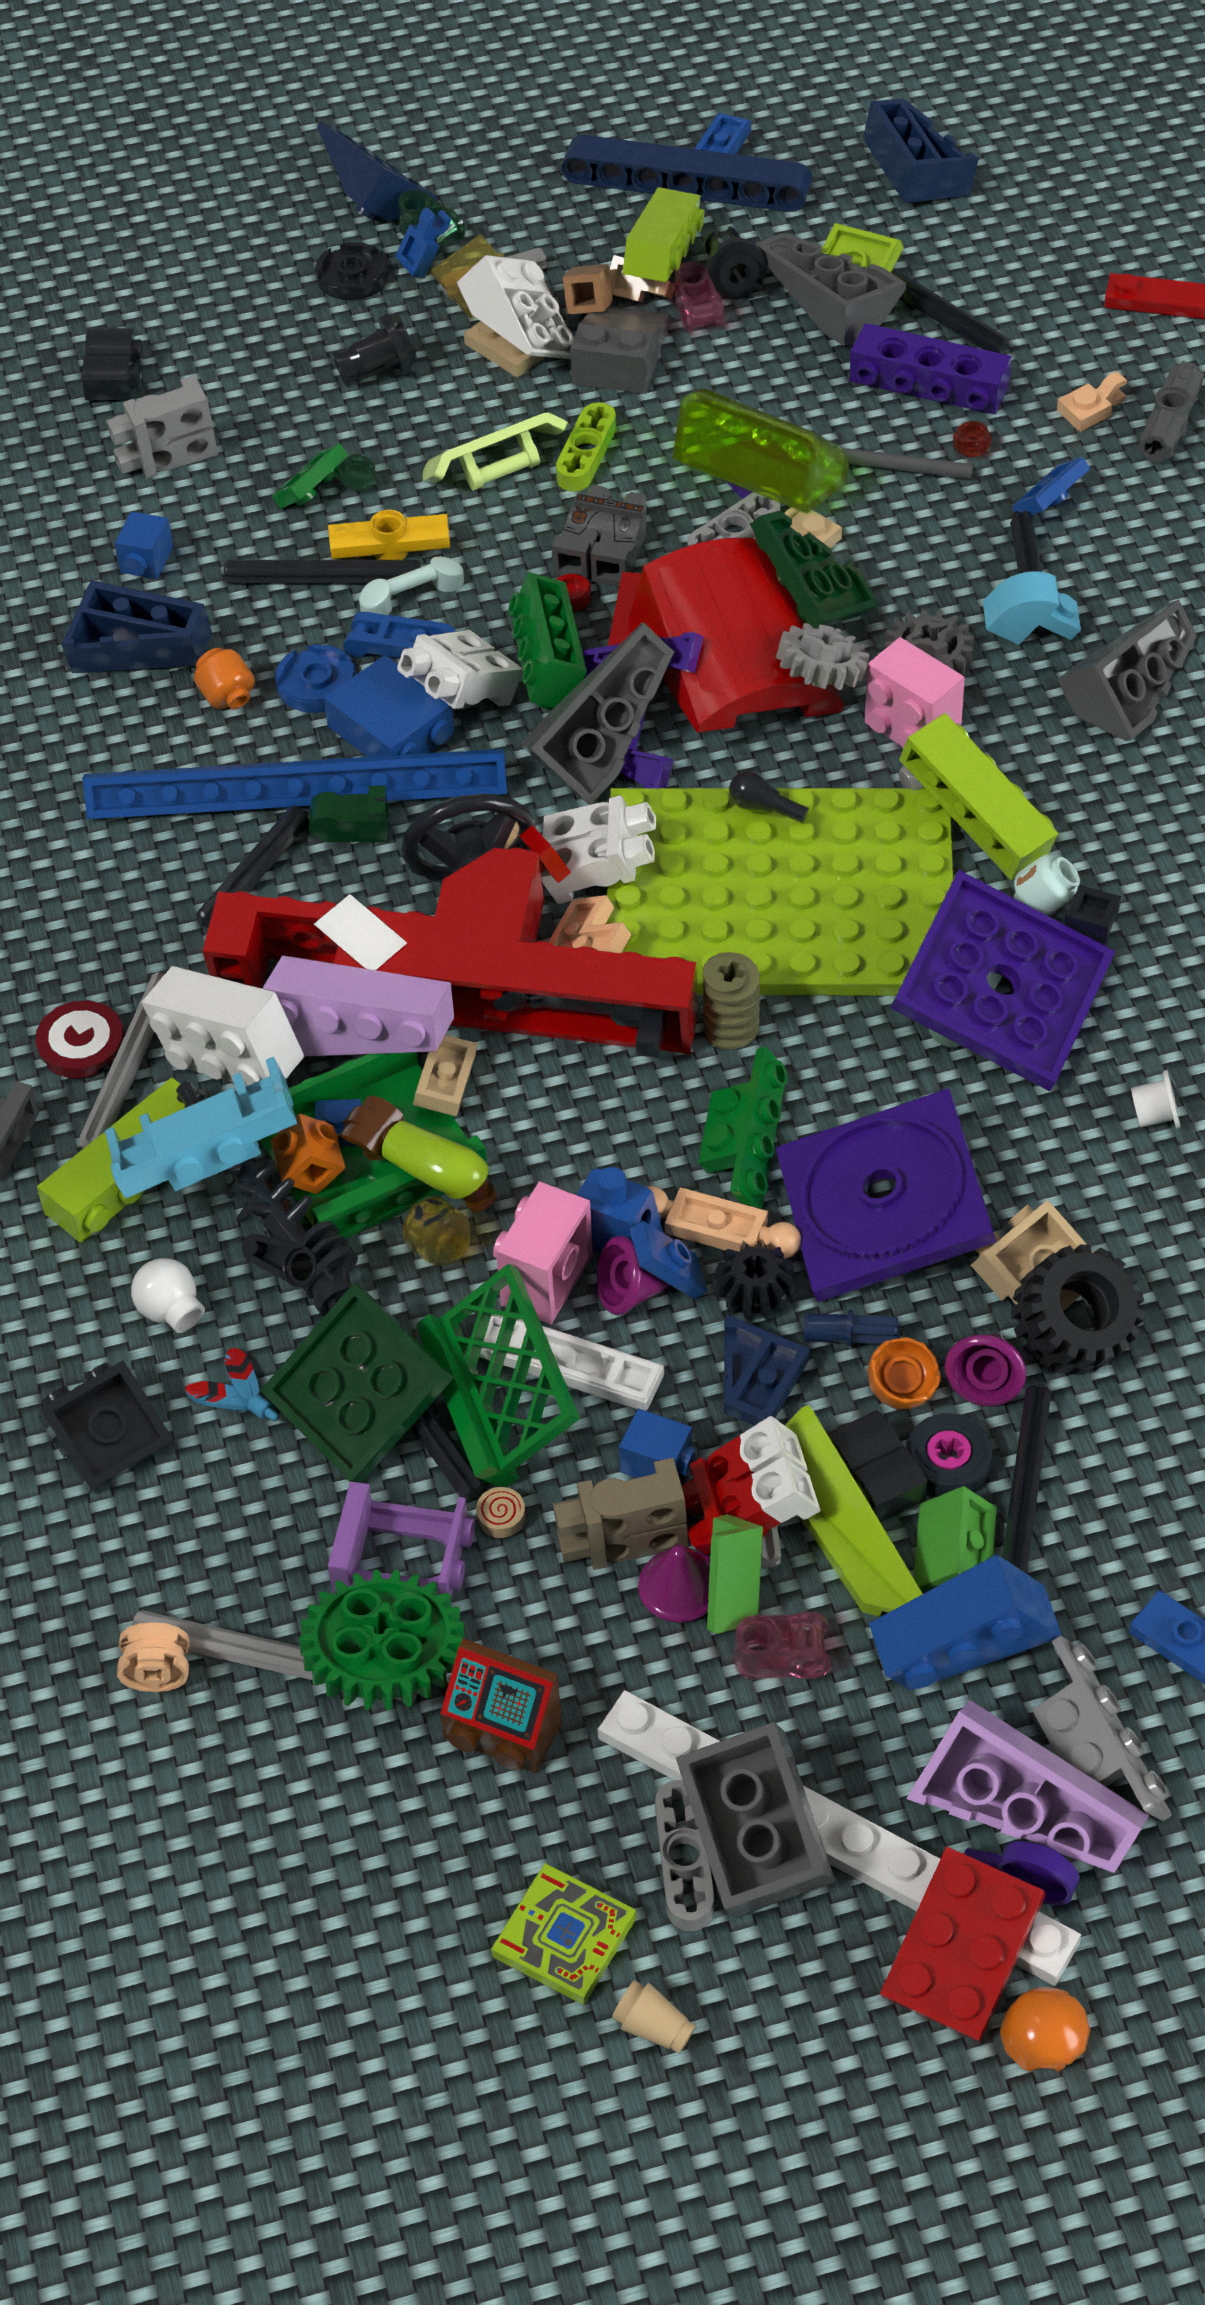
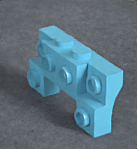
(202, 1136)

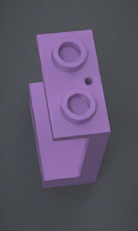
(364, 1515)

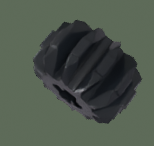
(754, 1280)

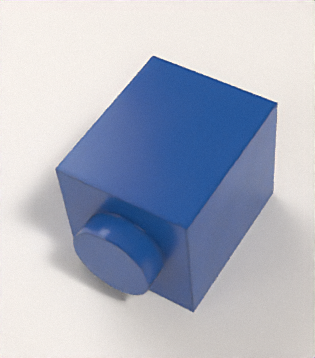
(144, 545)
(652, 1440)

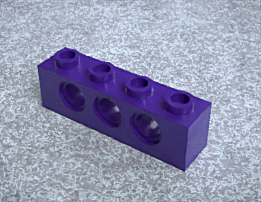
(930, 368)

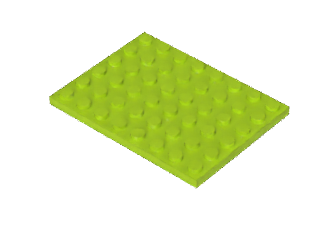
(810, 903)

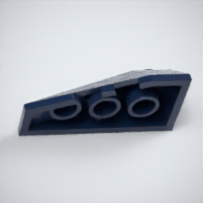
(366, 177)

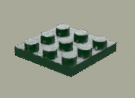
(356, 1384)

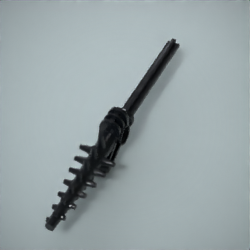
(320, 1266)

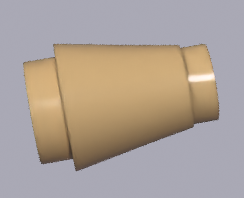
(652, 2017)

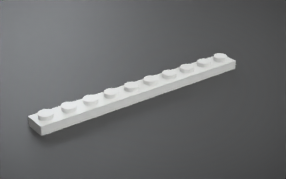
(848, 1839)

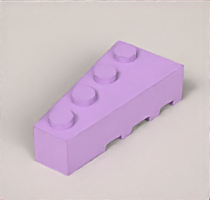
(1026, 1791)

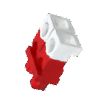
(750, 1478)

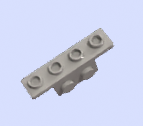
(1088, 1734)

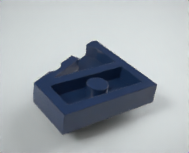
(758, 1370)

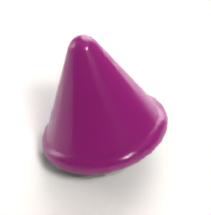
(621, 1279)
(985, 1370)
(676, 1584)

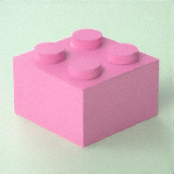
(910, 691)
(548, 1246)

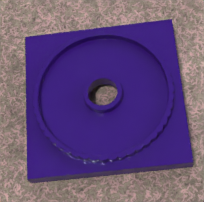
(1047, 962)
(924, 1220)

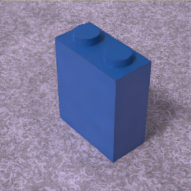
(388, 713)

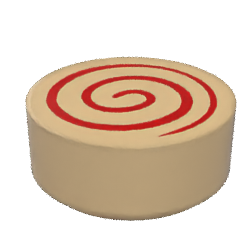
(500, 1512)

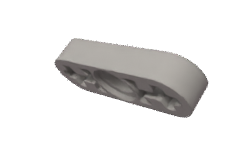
(739, 514)
(668, 1839)

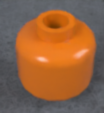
(224, 678)

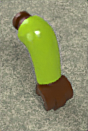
(426, 1156)

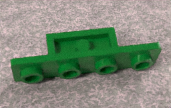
(744, 1127)

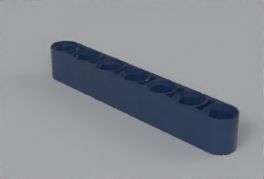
(711, 174)

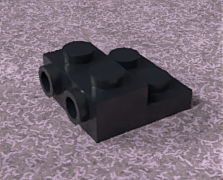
(104, 1425)

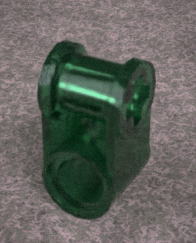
(410, 207)

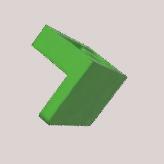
(952, 1536)
(733, 1573)

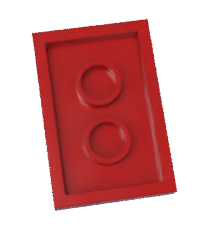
(963, 1944)

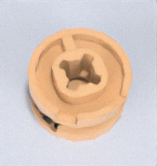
(153, 1657)

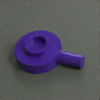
(1035, 1865)

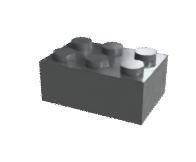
(755, 1819)

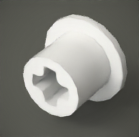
(1155, 1102)

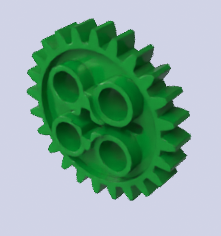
(381, 1639)

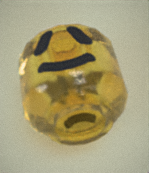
(437, 1231)

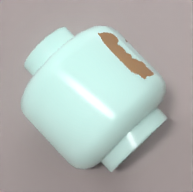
(1047, 884)

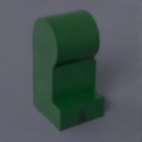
(350, 816)

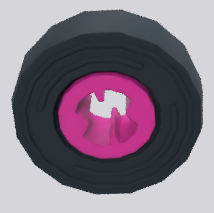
(949, 1433)

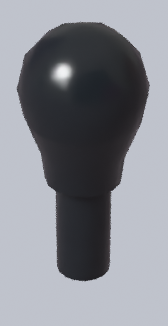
(754, 793)

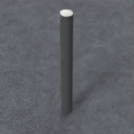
(909, 463)

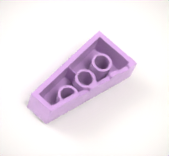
(360, 1009)

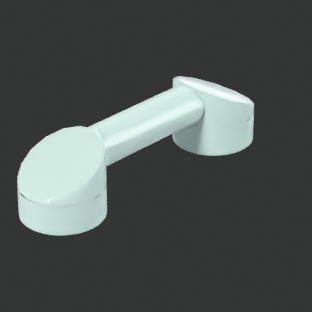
(443, 572)

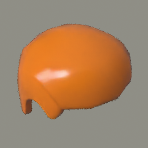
(903, 1373)
(1045, 2029)

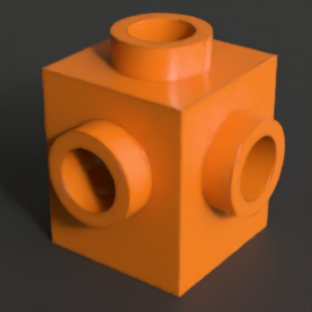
(308, 1153)

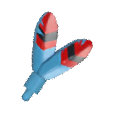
(241, 1395)

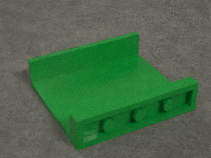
(371, 1189)

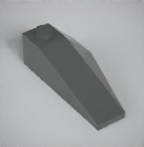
(832, 288)
(1130, 674)
(594, 724)

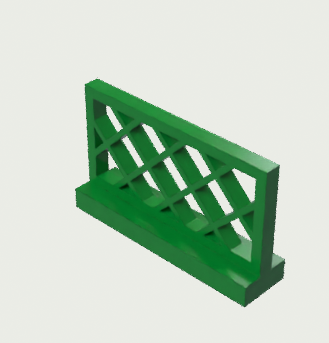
(471, 1400)

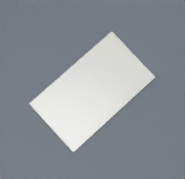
(360, 933)

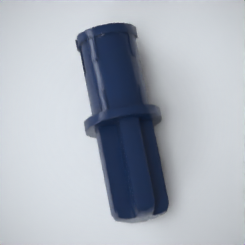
(850, 1328)

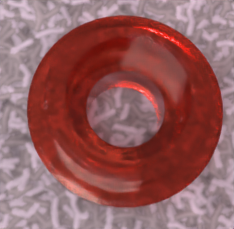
(972, 439)

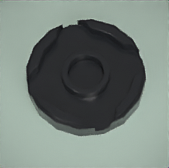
(352, 271)

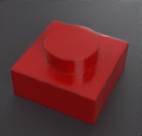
(548, 857)

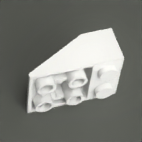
(517, 305)

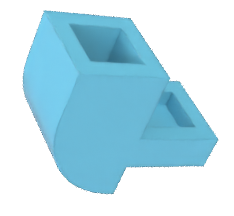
(1030, 601)

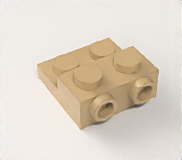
(1024, 1247)

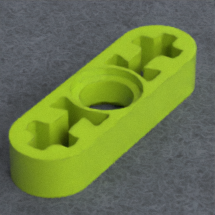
(584, 433)

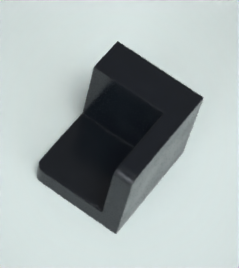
(1093, 913)

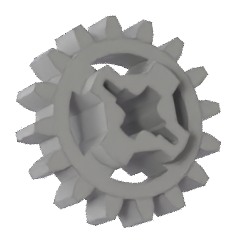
(822, 656)

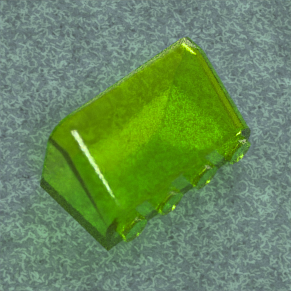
(758, 451)

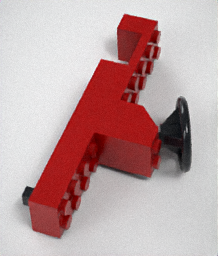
(479, 943)

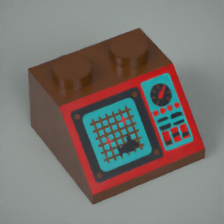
(501, 1707)

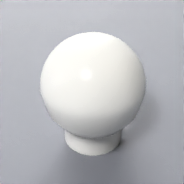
(167, 1294)

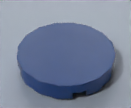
(311, 675)

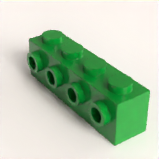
(546, 640)

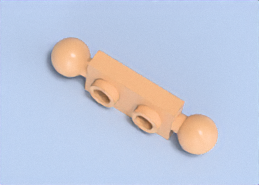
(722, 1222)

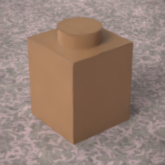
(587, 289)

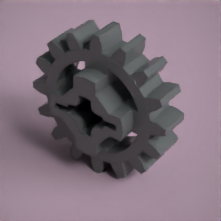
(936, 637)

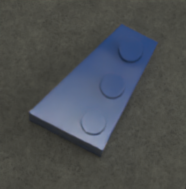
(964, 1624)

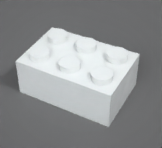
(220, 1026)

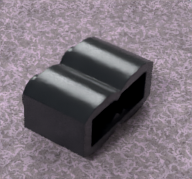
(110, 364)
(880, 1465)

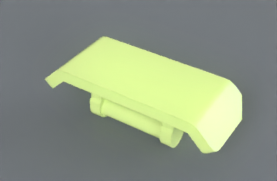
(476, 477)

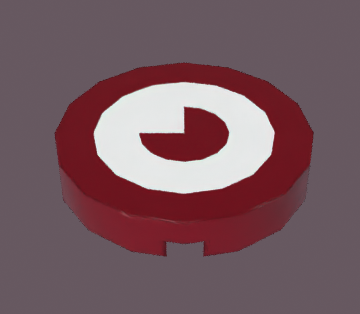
(79, 1038)

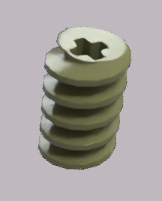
(731, 1000)

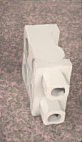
(460, 672)
(598, 845)

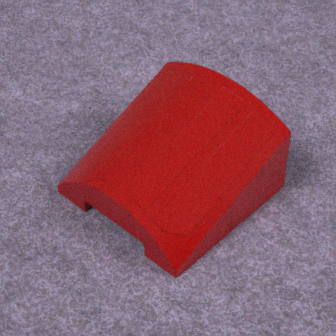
(741, 609)

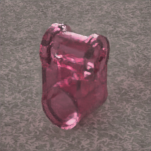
(697, 297)
(785, 1645)

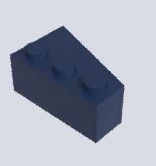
(916, 156)
(134, 630)

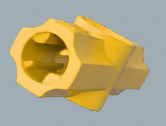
(389, 536)

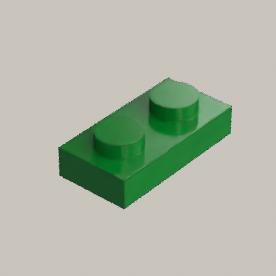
(319, 469)

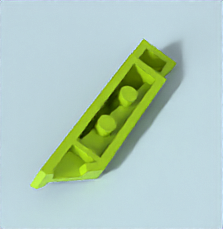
(848, 1526)

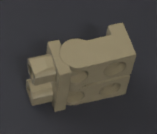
(623, 1518)

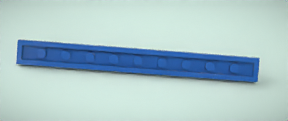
(292, 783)

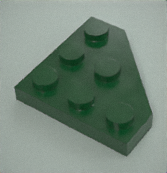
(817, 583)

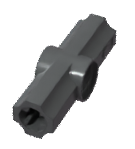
(1171, 412)

